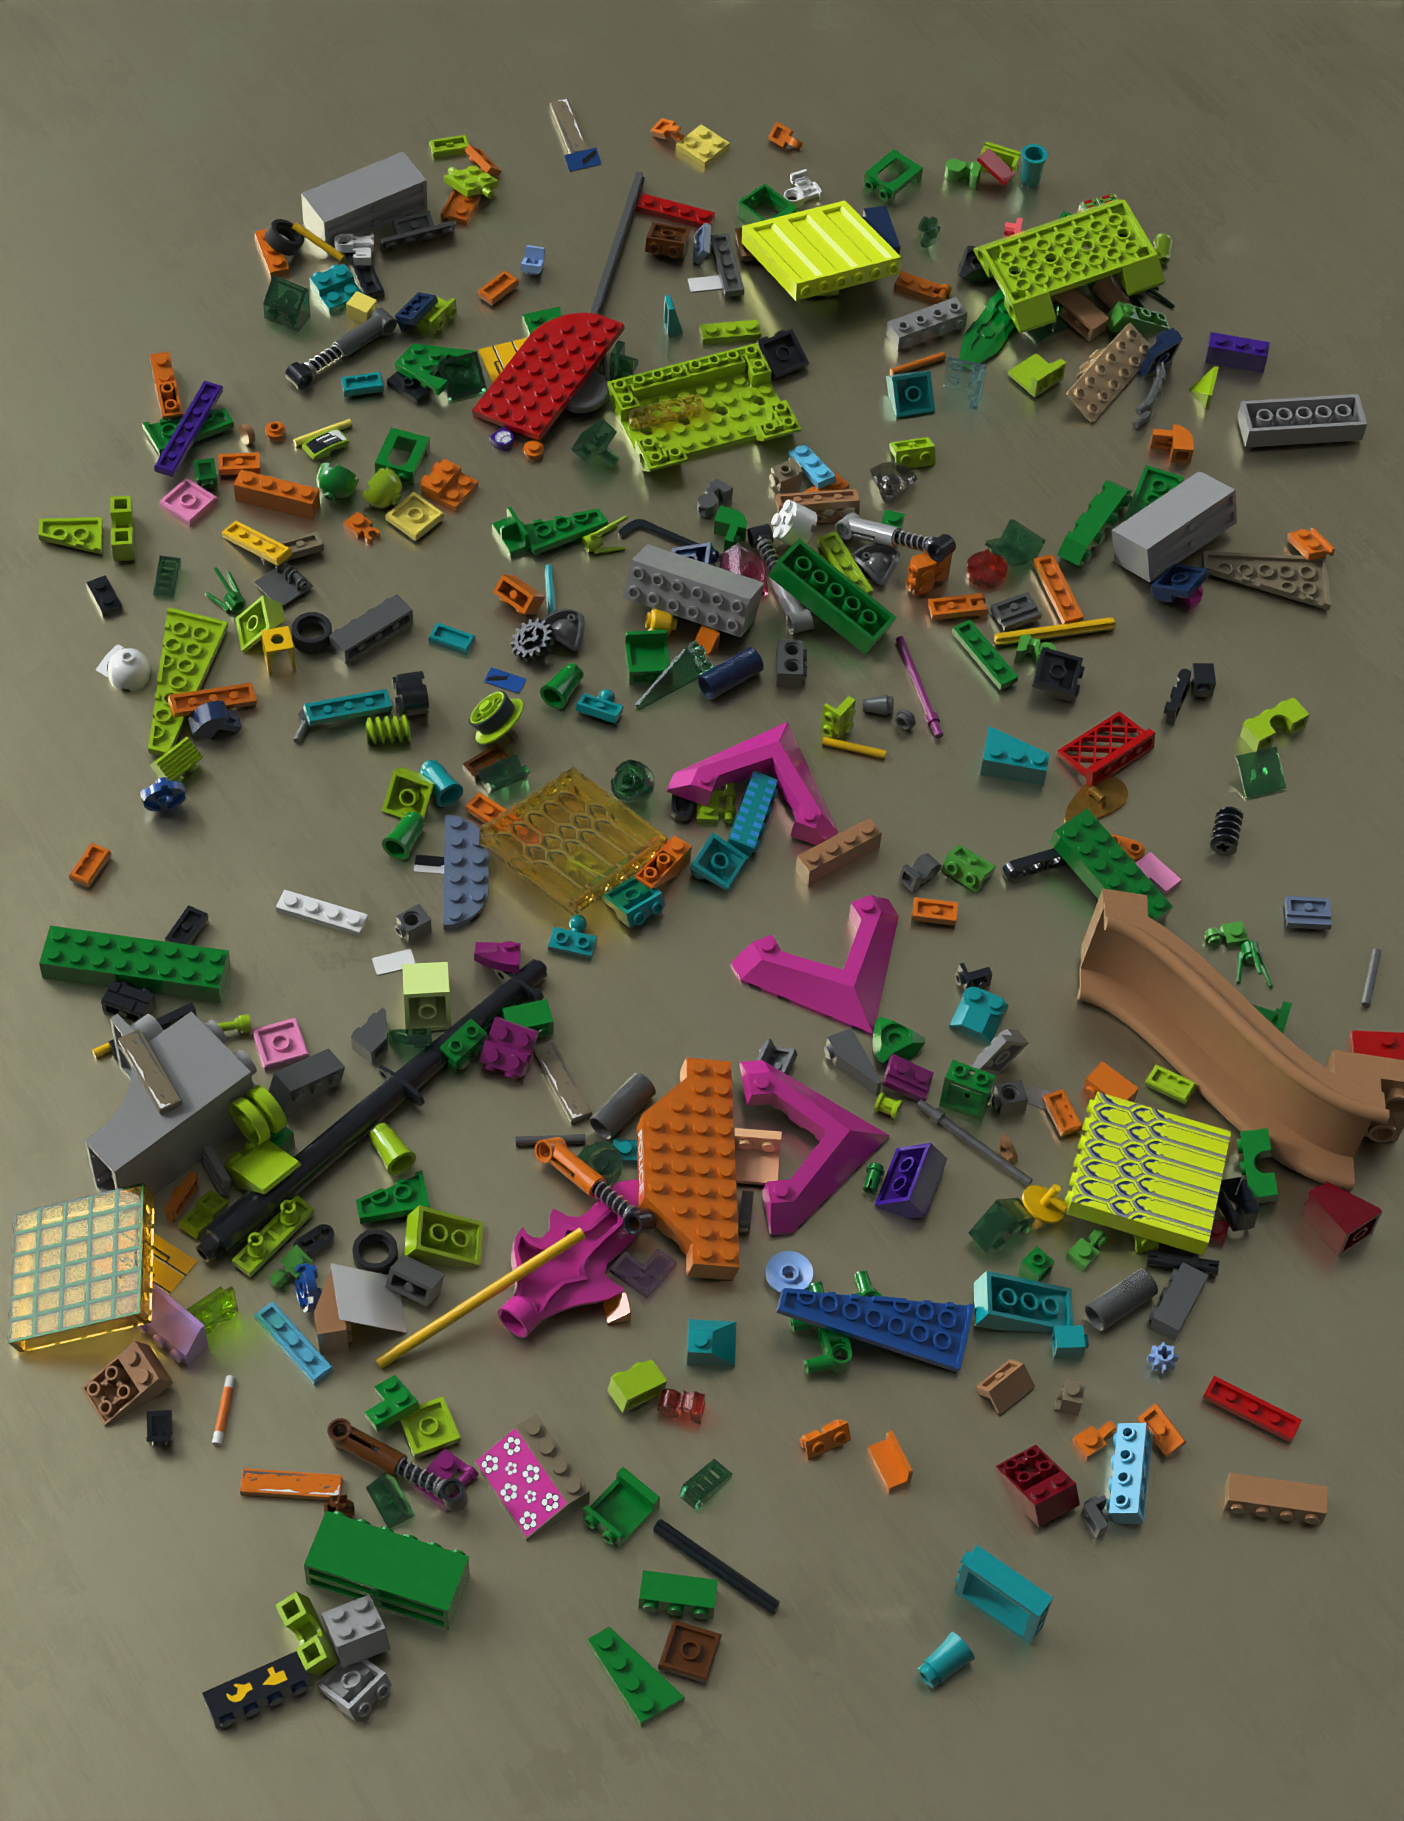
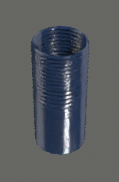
(728, 674)

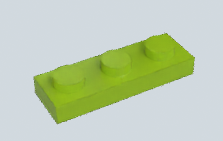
(730, 331)

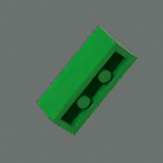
(677, 1594)

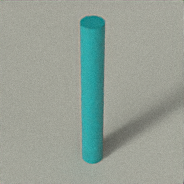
(550, 591)

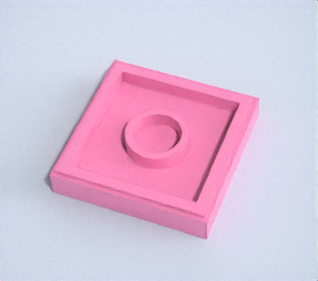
(188, 502)
(280, 1044)

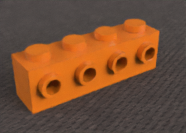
(277, 494)

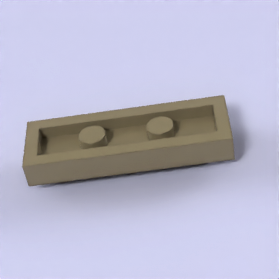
(301, 546)

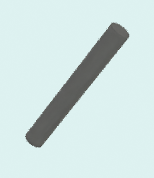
(1371, 978)
(532, 1140)

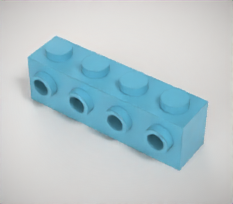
(1130, 1473)

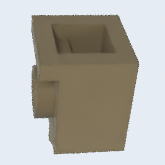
(786, 475)
(1070, 1397)

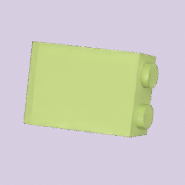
(427, 996)

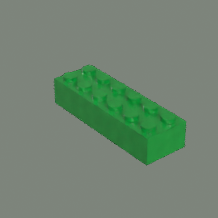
(832, 596)
(1104, 863)

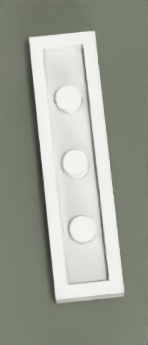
(321, 913)

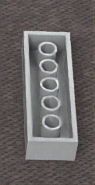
(1301, 420)

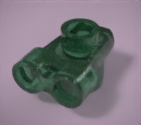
(930, 230)

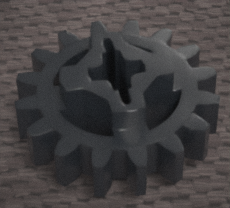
(532, 640)

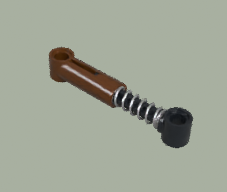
(395, 1463)

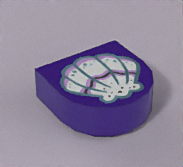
(502, 438)

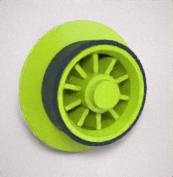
(496, 717)

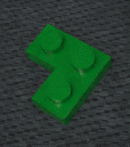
(396, 1404)

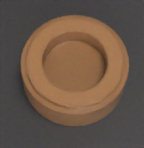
(246, 433)

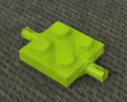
(471, 181)

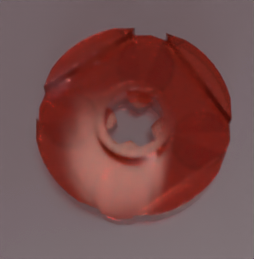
(982, 560)

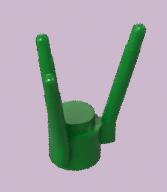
(233, 600)
(1252, 955)

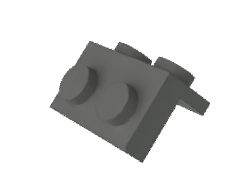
(778, 1057)

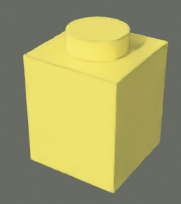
(360, 307)

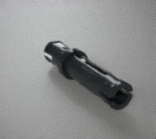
(1175, 1261)

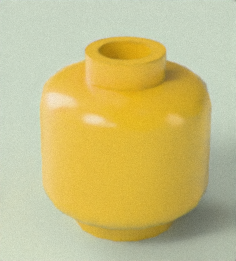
(660, 620)

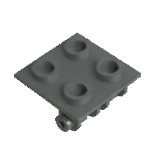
(283, 583)

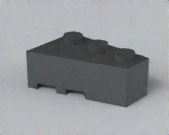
(305, 1081)

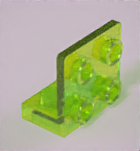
(215, 1308)

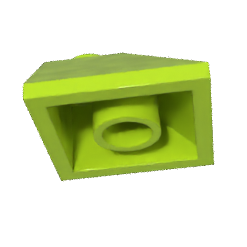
(259, 616)
(407, 793)

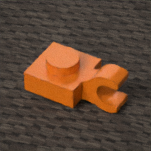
(667, 128)
(783, 135)
(1093, 1441)

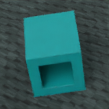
(1069, 1341)

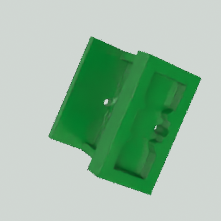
(906, 168)
(406, 441)

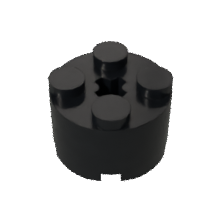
(411, 694)

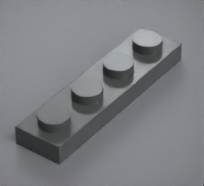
(727, 265)

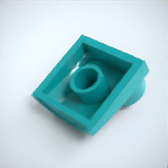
(718, 862)
(979, 1014)

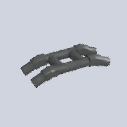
(1146, 408)

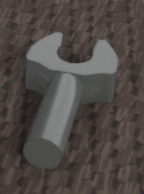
(303, 727)

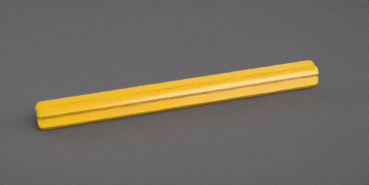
(1056, 630)

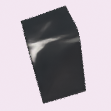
(1244, 1200)

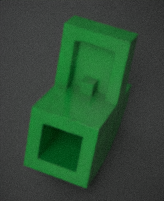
(731, 525)

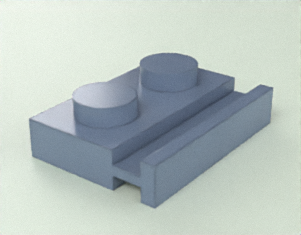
(1308, 912)

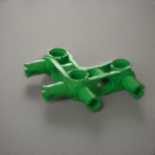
(832, 1342)

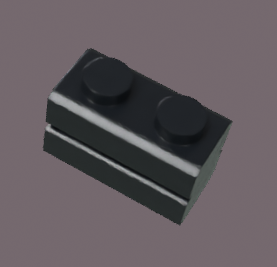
(128, 1001)

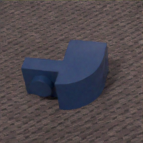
(211, 717)

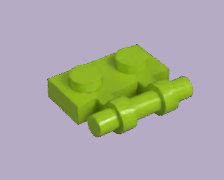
(710, 814)

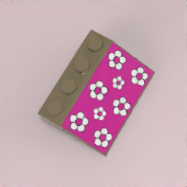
(532, 1478)

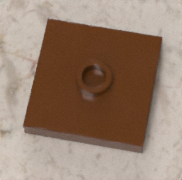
(689, 1651)

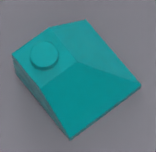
(911, 393)
(711, 1343)

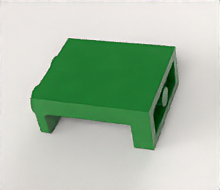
(646, 655)
(621, 1508)

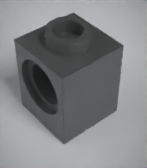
(417, 916)
(1013, 1090)

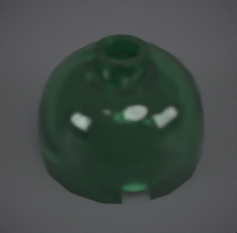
(633, 782)

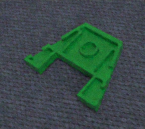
(422, 364)

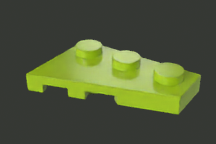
(78, 532)

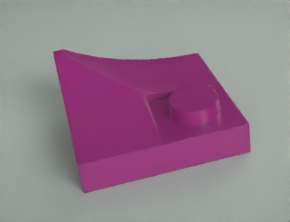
(499, 956)

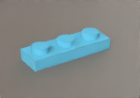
(812, 466)

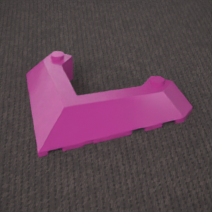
(770, 752)
(845, 995)
(842, 1148)

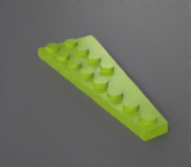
(185, 660)

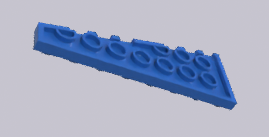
(912, 1328)

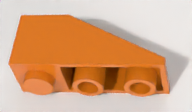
(665, 863)

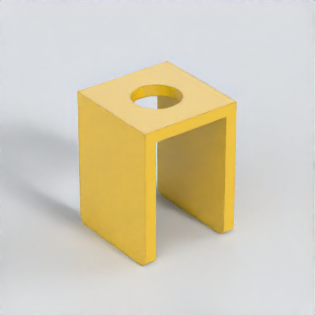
(270, 647)

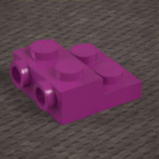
(508, 1048)

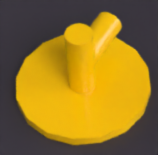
(1044, 1203)

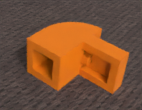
(1177, 440)

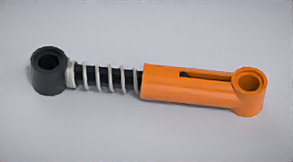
(557, 1154)

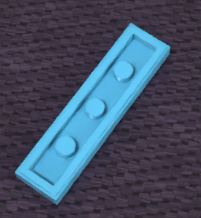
(293, 1343)

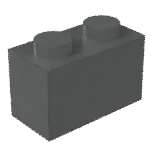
(415, 1280)

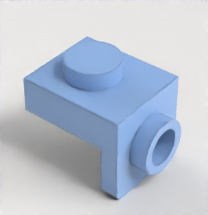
(533, 260)

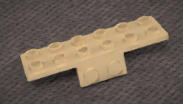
(1108, 372)

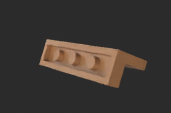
(822, 500)

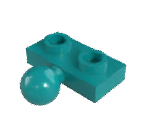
(601, 706)
(572, 941)

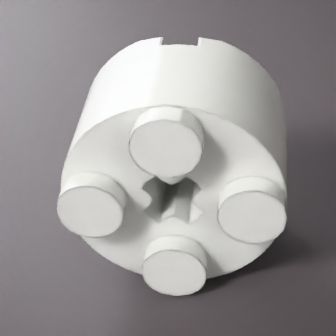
(793, 523)

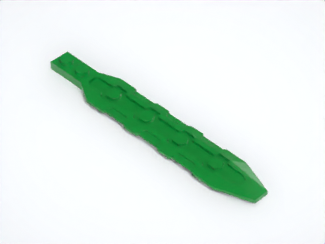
(991, 329)

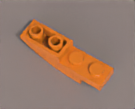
(165, 385)

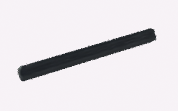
(716, 1566)

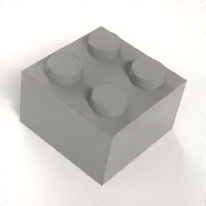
(356, 1631)

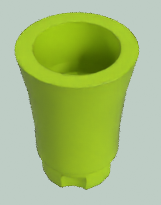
(392, 1149)

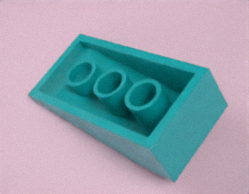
(1020, 1304)

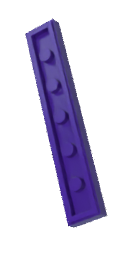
(188, 429)

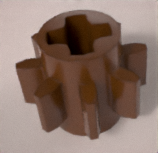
(341, 1504)

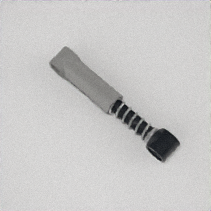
(855, 527)
(797, 616)

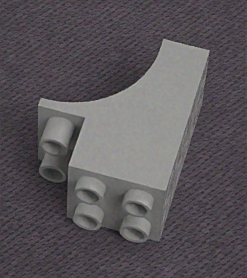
(157, 1147)

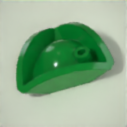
(895, 1039)

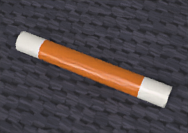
(223, 1410)

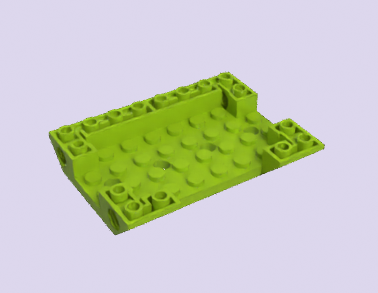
(1063, 240)
(727, 383)

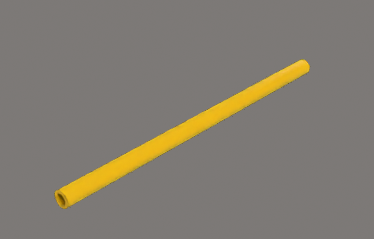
(480, 1298)

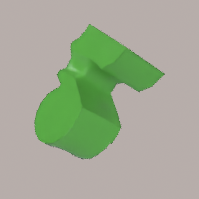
(957, 171)
(1030, 645)

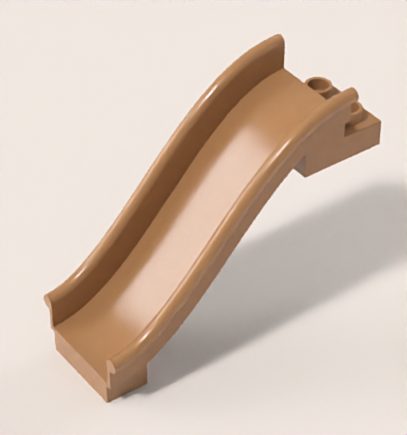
(1233, 1050)

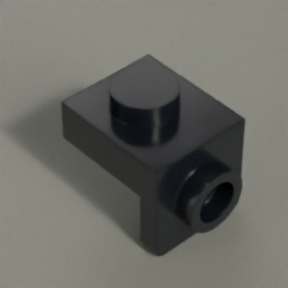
(978, 978)
(159, 1427)

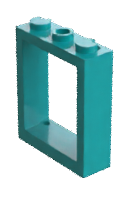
(1010, 1585)

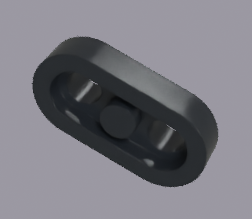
(681, 804)

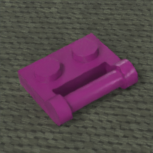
(447, 1467)

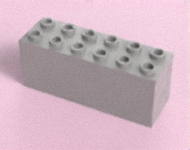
(365, 199)
(1174, 526)
(693, 590)

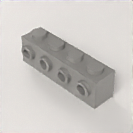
(926, 324)

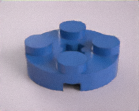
(163, 794)
(306, 1287)

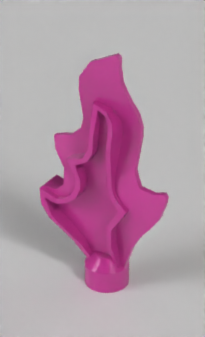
(576, 1274)

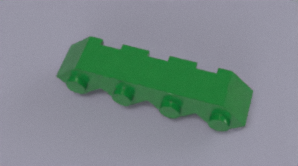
(1091, 525)

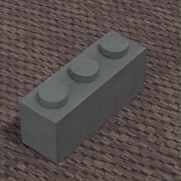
(1177, 1300)

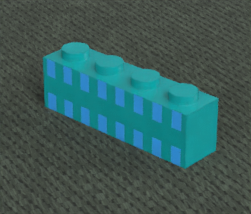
(752, 812)

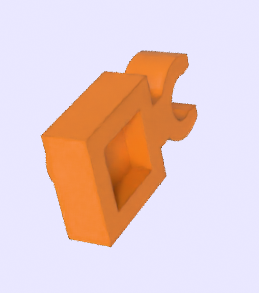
(360, 526)

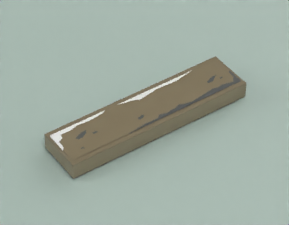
(568, 125)
(149, 1071)
(562, 1082)

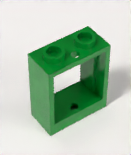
(758, 196)
(962, 1100)

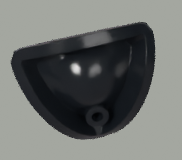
(971, 268)

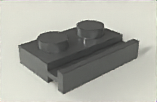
(1015, 611)

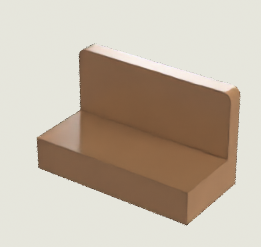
(1006, 1385)

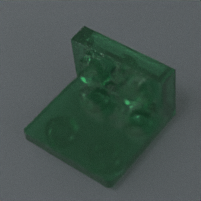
(1016, 544)

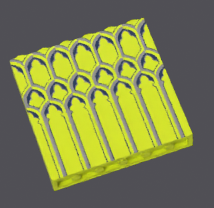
(1148, 1173)

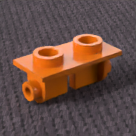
(831, 1437)

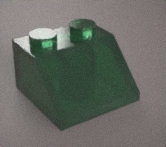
(287, 304)

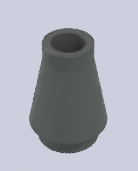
(880, 705)

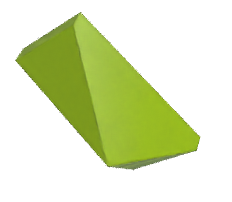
(1204, 387)

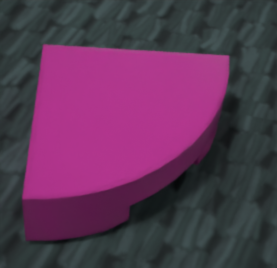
(1195, 598)

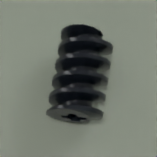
(1226, 831)

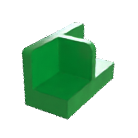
(512, 534)

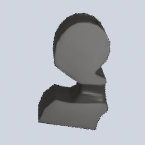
(715, 492)
(923, 869)

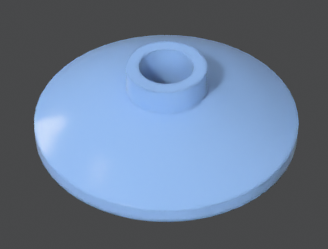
(789, 1263)

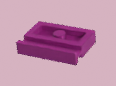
(907, 1078)

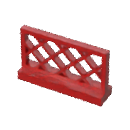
(1118, 756)

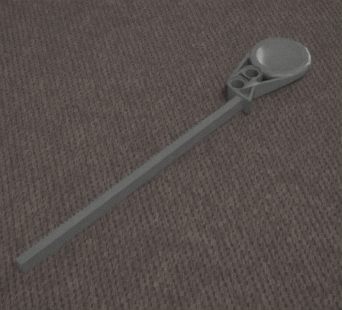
(595, 391)

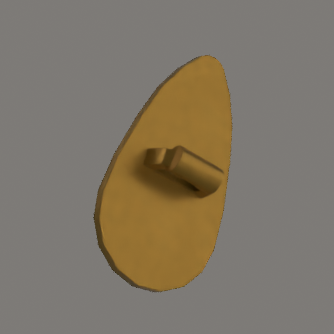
(1099, 799)

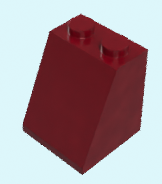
(1339, 1217)

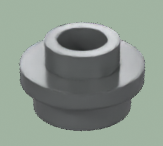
(905, 719)

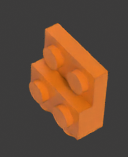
(448, 485)
(925, 571)

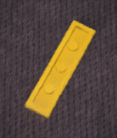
(257, 543)

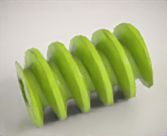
(387, 729)

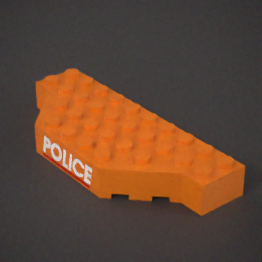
(691, 1168)

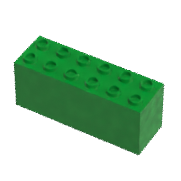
(392, 1568)

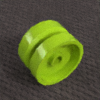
(257, 1115)

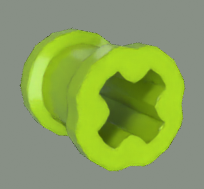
(888, 1105)

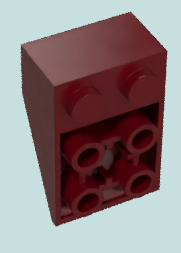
(1039, 1485)

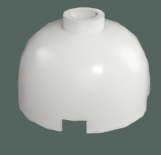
(129, 669)

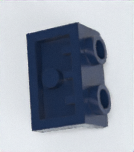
(415, 310)

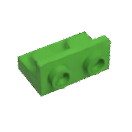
(967, 867)

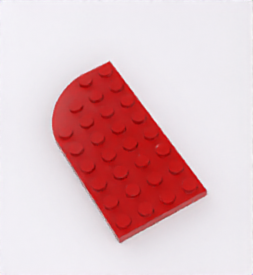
(547, 373)

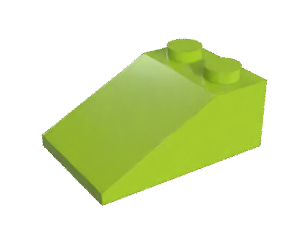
(259, 1166)
(443, 1238)

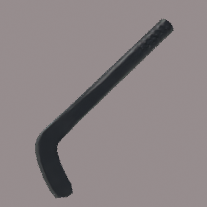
(643, 524)

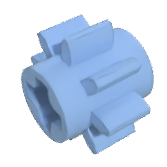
(1163, 1358)

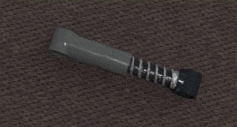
(378, 324)

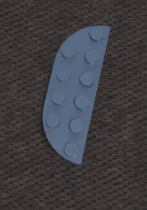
(464, 873)

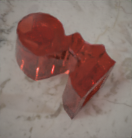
(675, 1404)

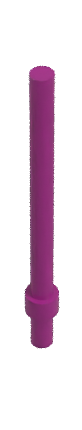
(931, 717)

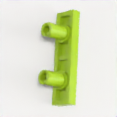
(273, 1235)

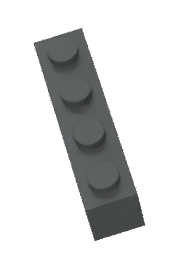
(371, 628)

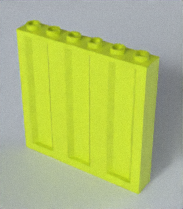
(821, 250)

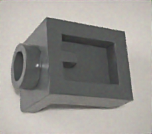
(1093, 1517)

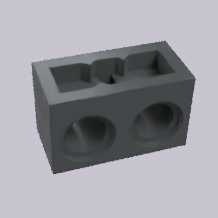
(790, 661)

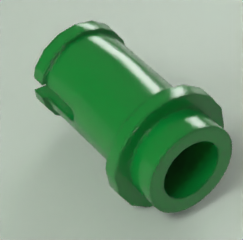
(873, 1177)

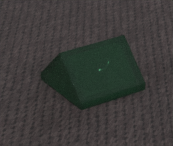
(462, 375)

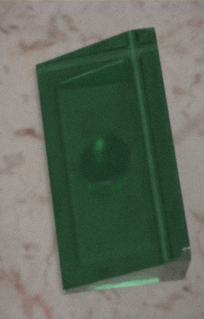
(390, 1500)

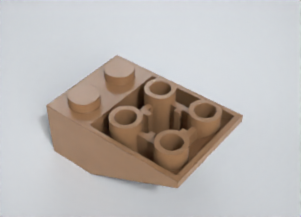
(330, 1330)
(127, 1383)

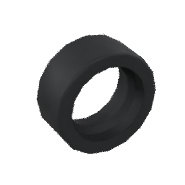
(279, 243)
(311, 619)
(375, 1236)

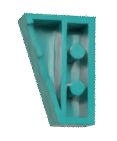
(1013, 759)

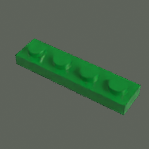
(985, 654)

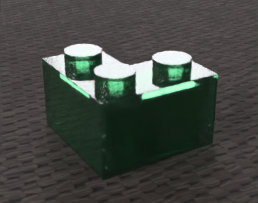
(1001, 1222)

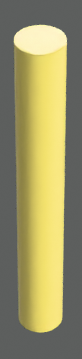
(341, 426)

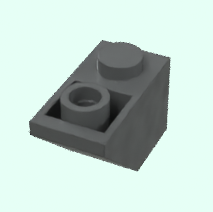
(371, 1039)

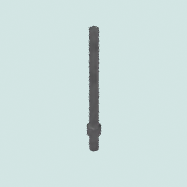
(938, 1116)

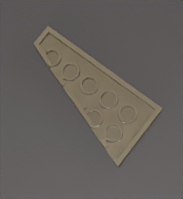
(1278, 574)

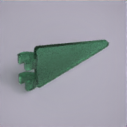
(678, 674)

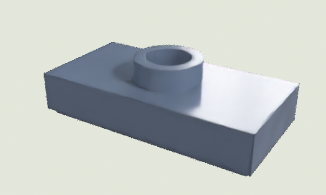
(702, 243)

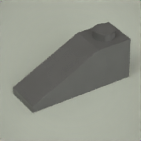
(852, 1060)

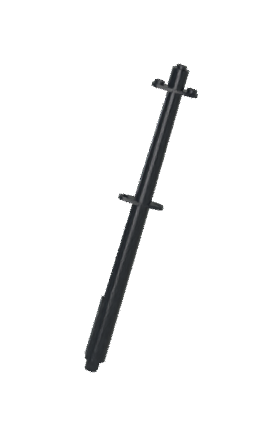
(256, 1208)

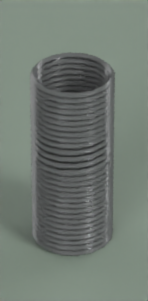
(622, 1105)
(1118, 1302)

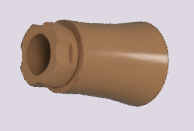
(1110, 291)

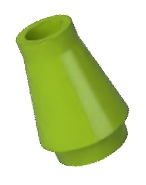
(1163, 247)

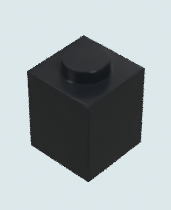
(1202, 679)

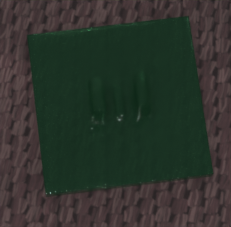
(1260, 772)

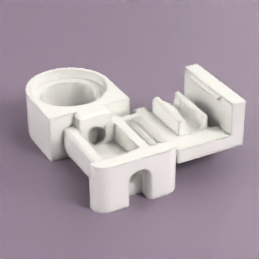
(803, 190)
(360, 244)

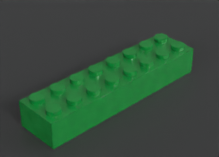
(141, 962)

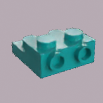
(334, 287)
(634, 901)

